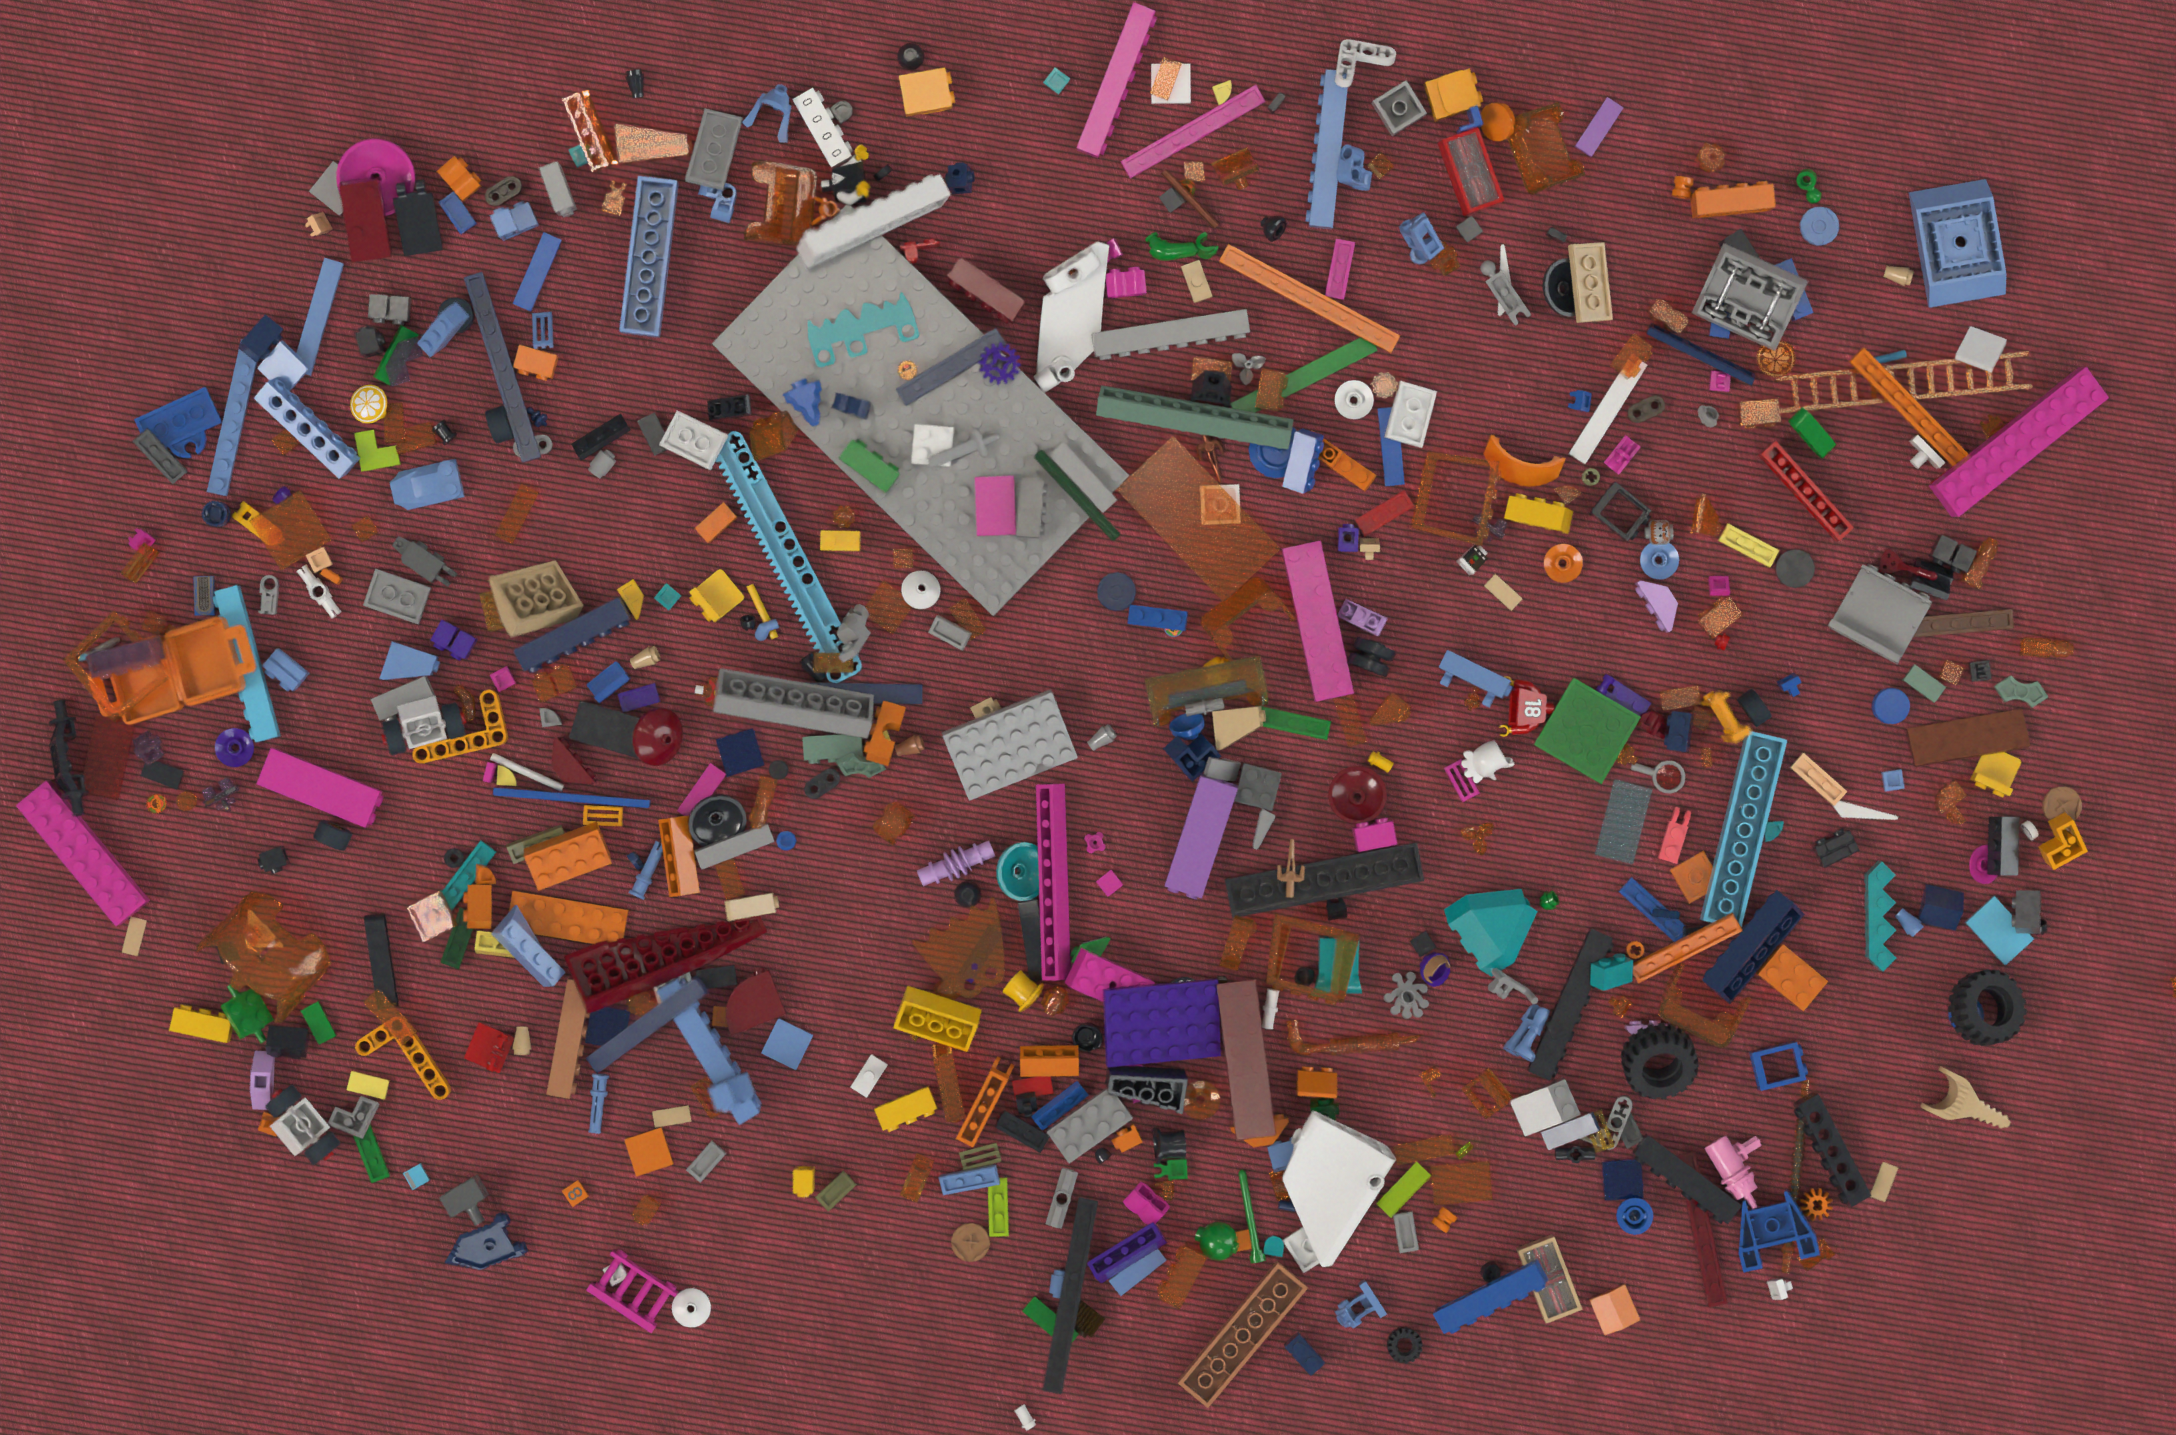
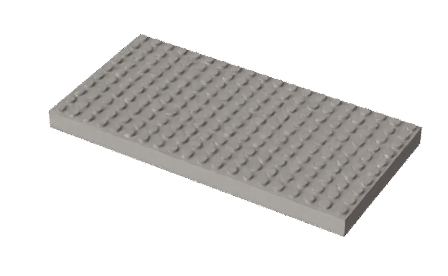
(928, 502)

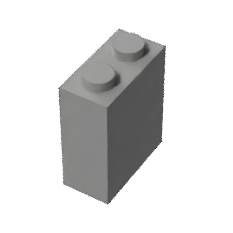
(558, 189)

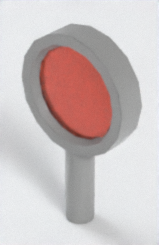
(1666, 776)

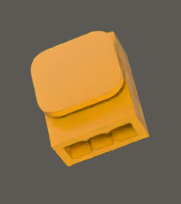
(926, 92)
(1453, 94)

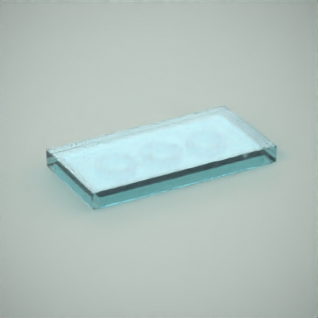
(1623, 821)

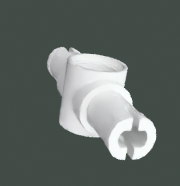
(313, 582)

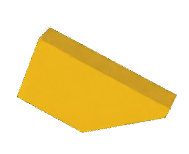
(632, 597)

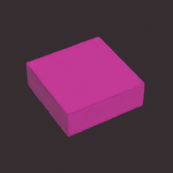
(1719, 585)
(503, 679)
(489, 772)
(1109, 883)

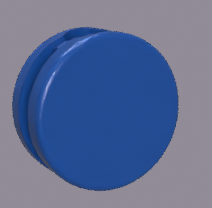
(1890, 706)

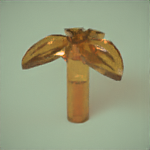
(1484, 830)

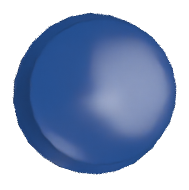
(1634, 1216)

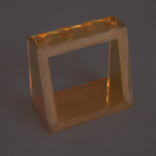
(1343, 961)

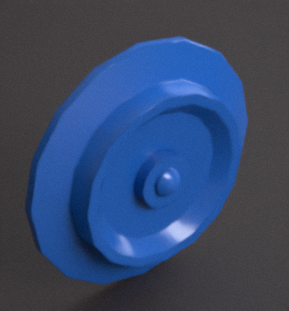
(1270, 460)

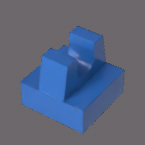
(1582, 401)
(1790, 684)

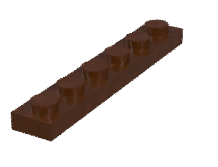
(1965, 623)

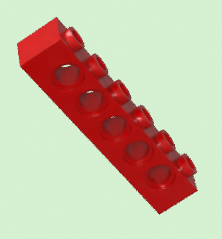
(1805, 491)

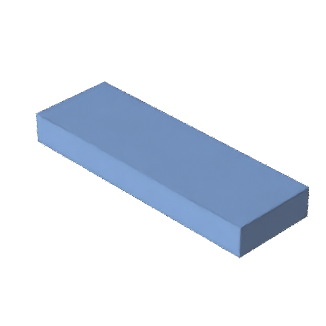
(969, 1179)
(1136, 1272)

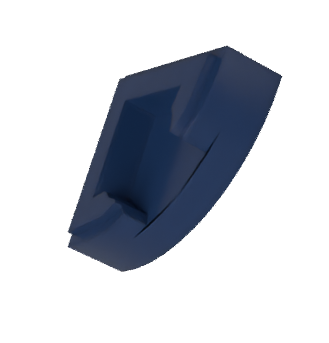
(635, 860)
(1666, 913)

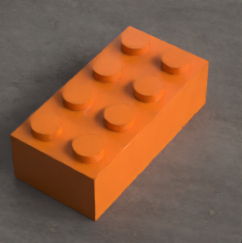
(1732, 201)
(567, 856)

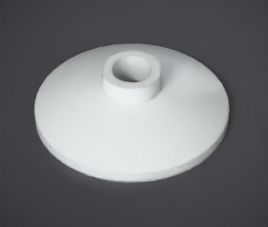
(1354, 389)
(920, 599)
(692, 1297)

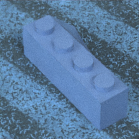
(522, 943)

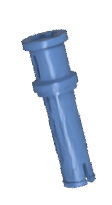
(643, 879)
(598, 1093)

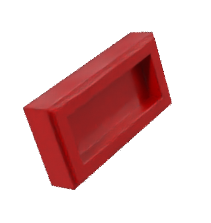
(1039, 1084)

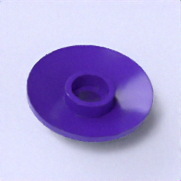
(224, 746)

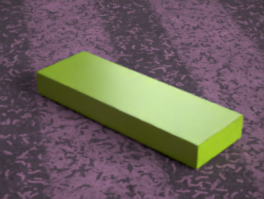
(1403, 1189)
(998, 1209)

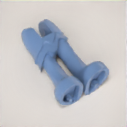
(1534, 1020)

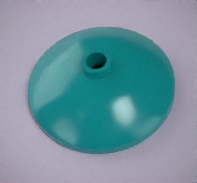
(1025, 883)

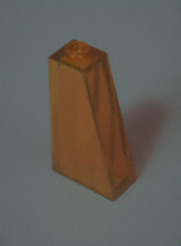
(648, 145)
(948, 1082)

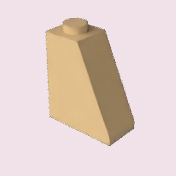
(1236, 724)
(751, 906)

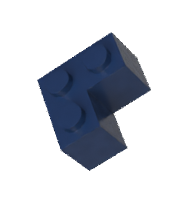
(1191, 758)

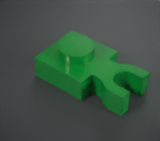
(1174, 1169)

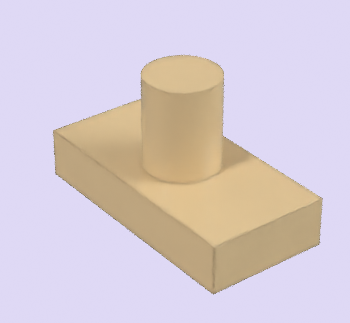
(1196, 281)

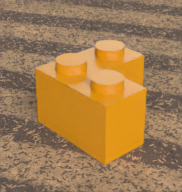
(2066, 844)

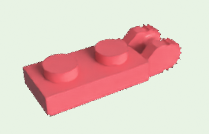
(1674, 837)

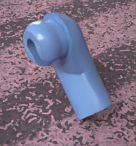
(764, 628)

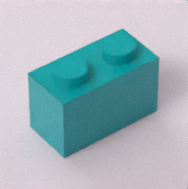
(1611, 972)

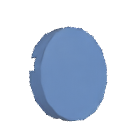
(1819, 226)

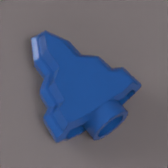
(805, 399)

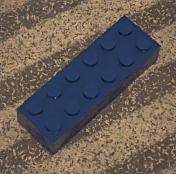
(573, 634)
(1752, 946)

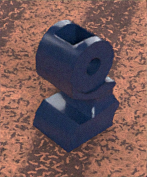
(851, 405)

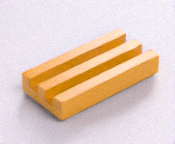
(614, 808)

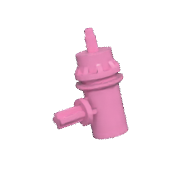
(1729, 1163)

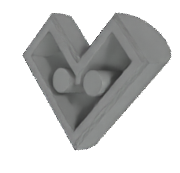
(356, 1122)

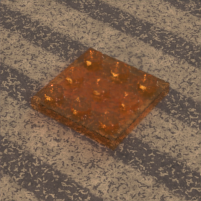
(290, 530)

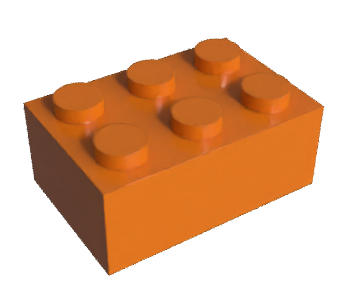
(1792, 977)

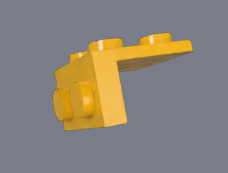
(716, 596)
(1996, 772)

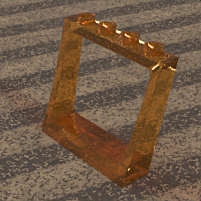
(1425, 488)
(72, 662)

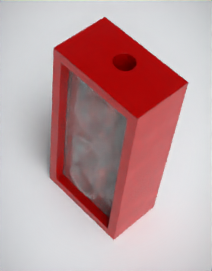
(1470, 171)

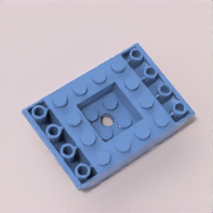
(1951, 271)

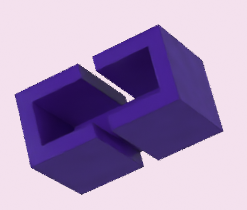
(444, 636)

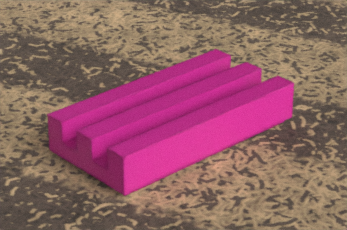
(1469, 795)

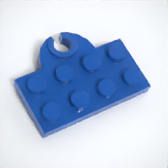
(182, 422)

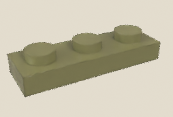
(516, 848)

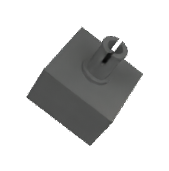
(465, 1198)

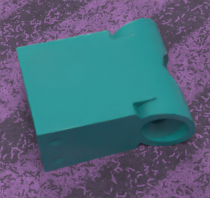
(1326, 957)

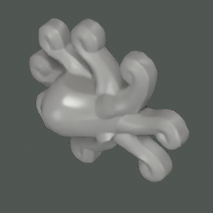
(1406, 996)

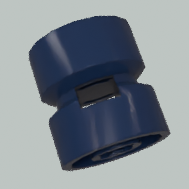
(216, 514)

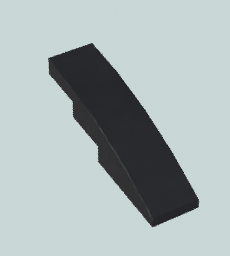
(1031, 936)

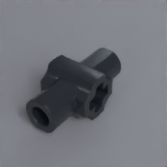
(1564, 1153)

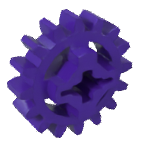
(1002, 371)

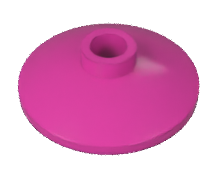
(1978, 865)

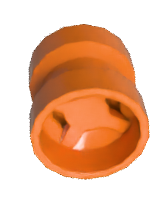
(1682, 187)
(1444, 1219)

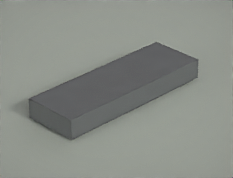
(160, 455)

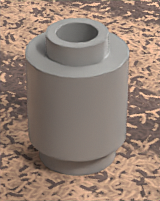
(602, 463)

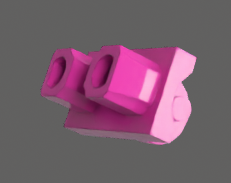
(1622, 454)

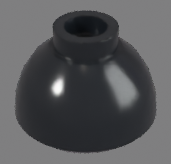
(910, 56)
(1273, 227)
(967, 894)

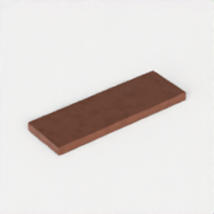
(1968, 737)

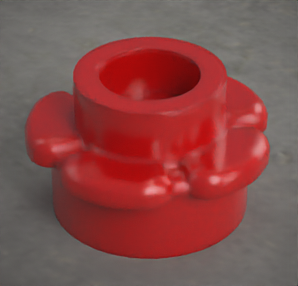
(1722, 641)

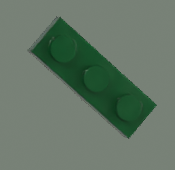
(457, 942)

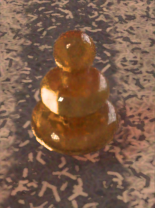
(1473, 698)

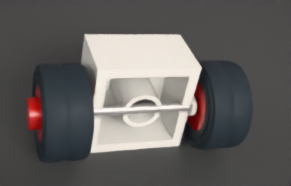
(422, 725)
(301, 1126)

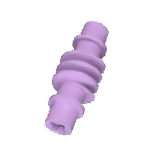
(955, 863)

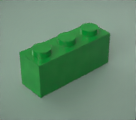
(870, 465)

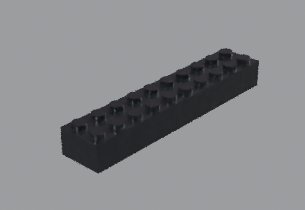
(1326, 879)

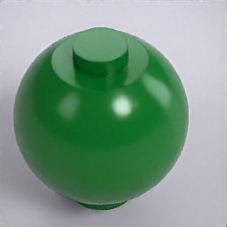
(1217, 1240)

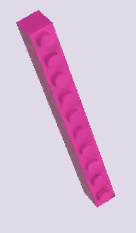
(1053, 881)

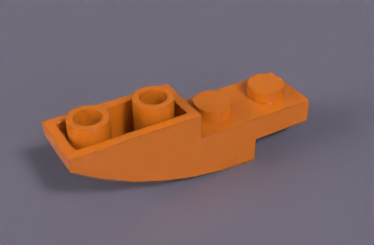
(1346, 466)

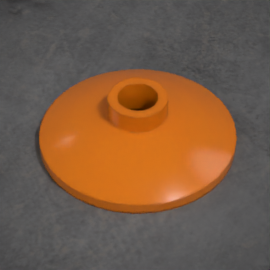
(1573, 563)

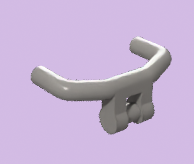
(1509, 983)

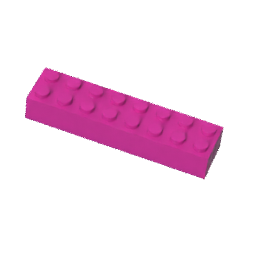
(1317, 621)
(83, 853)

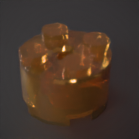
(894, 822)

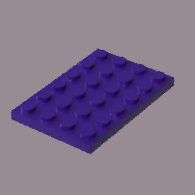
(1161, 1022)

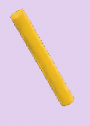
(760, 608)

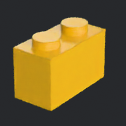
(840, 540)
(803, 1180)

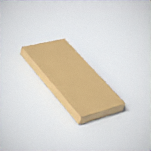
(1590, 282)

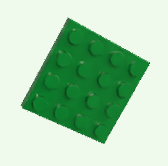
(1587, 730)

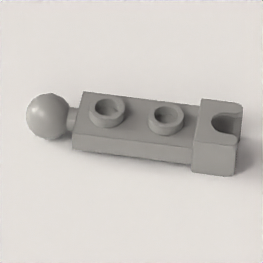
(1504, 291)

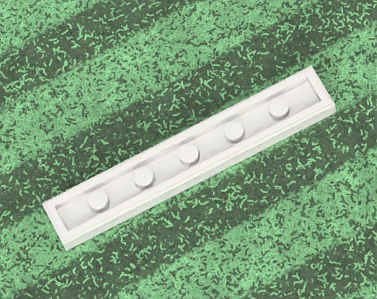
(1604, 416)

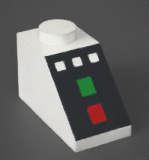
(1473, 559)

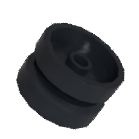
(1371, 657)

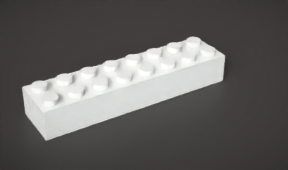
(873, 220)

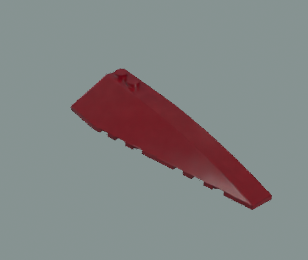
(630, 966)

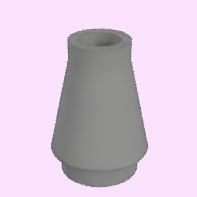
(1102, 737)

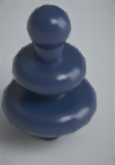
(540, 419)

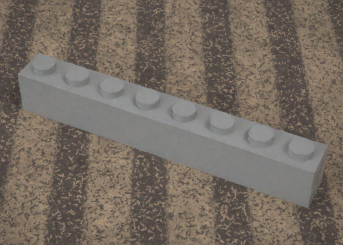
(1170, 333)

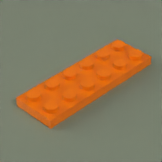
(570, 918)

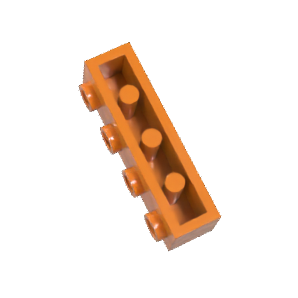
(679, 856)

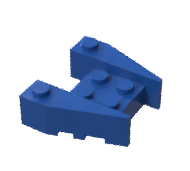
(1774, 1226)

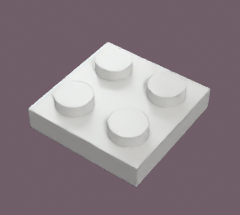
(930, 441)

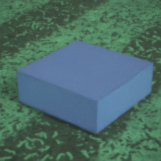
(1893, 780)

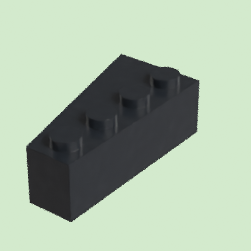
(1149, 1084)

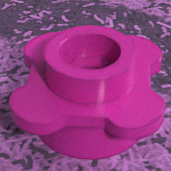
(1097, 837)

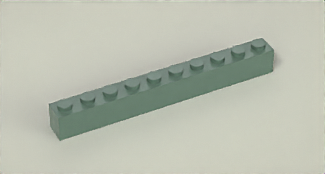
(1194, 417)

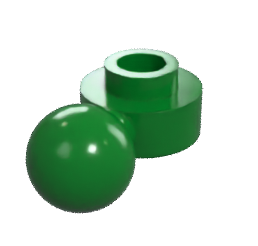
(1813, 195)

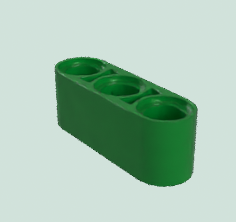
(1812, 432)

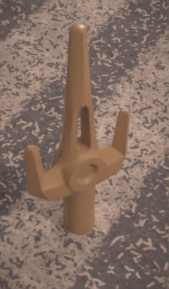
(1290, 876)

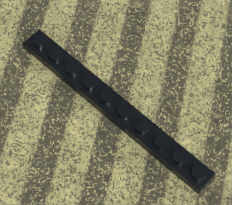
(1070, 1296)

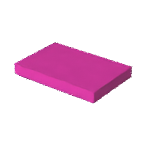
(995, 506)

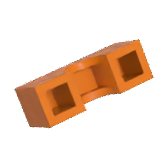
(880, 748)

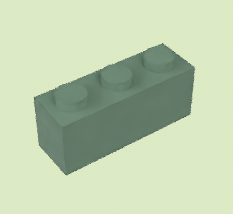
(830, 747)

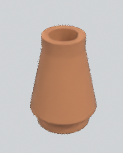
(910, 746)

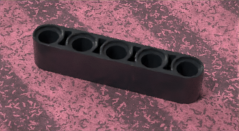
(381, 956)

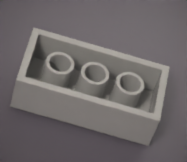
(1089, 1124)

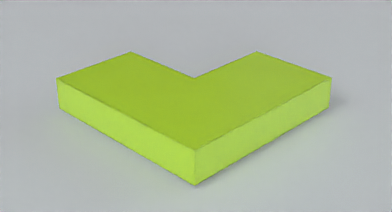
(372, 457)

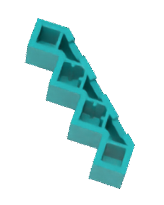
(1876, 906)

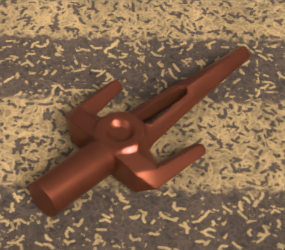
(1209, 446)

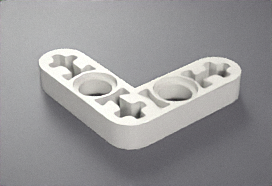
(1353, 56)

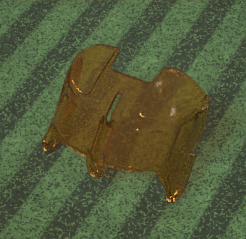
(284, 970)

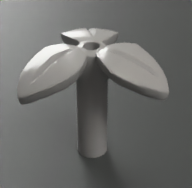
(1246, 374)

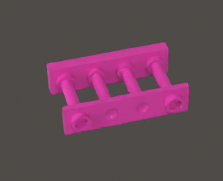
(615, 1299)

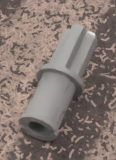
(1204, 707)

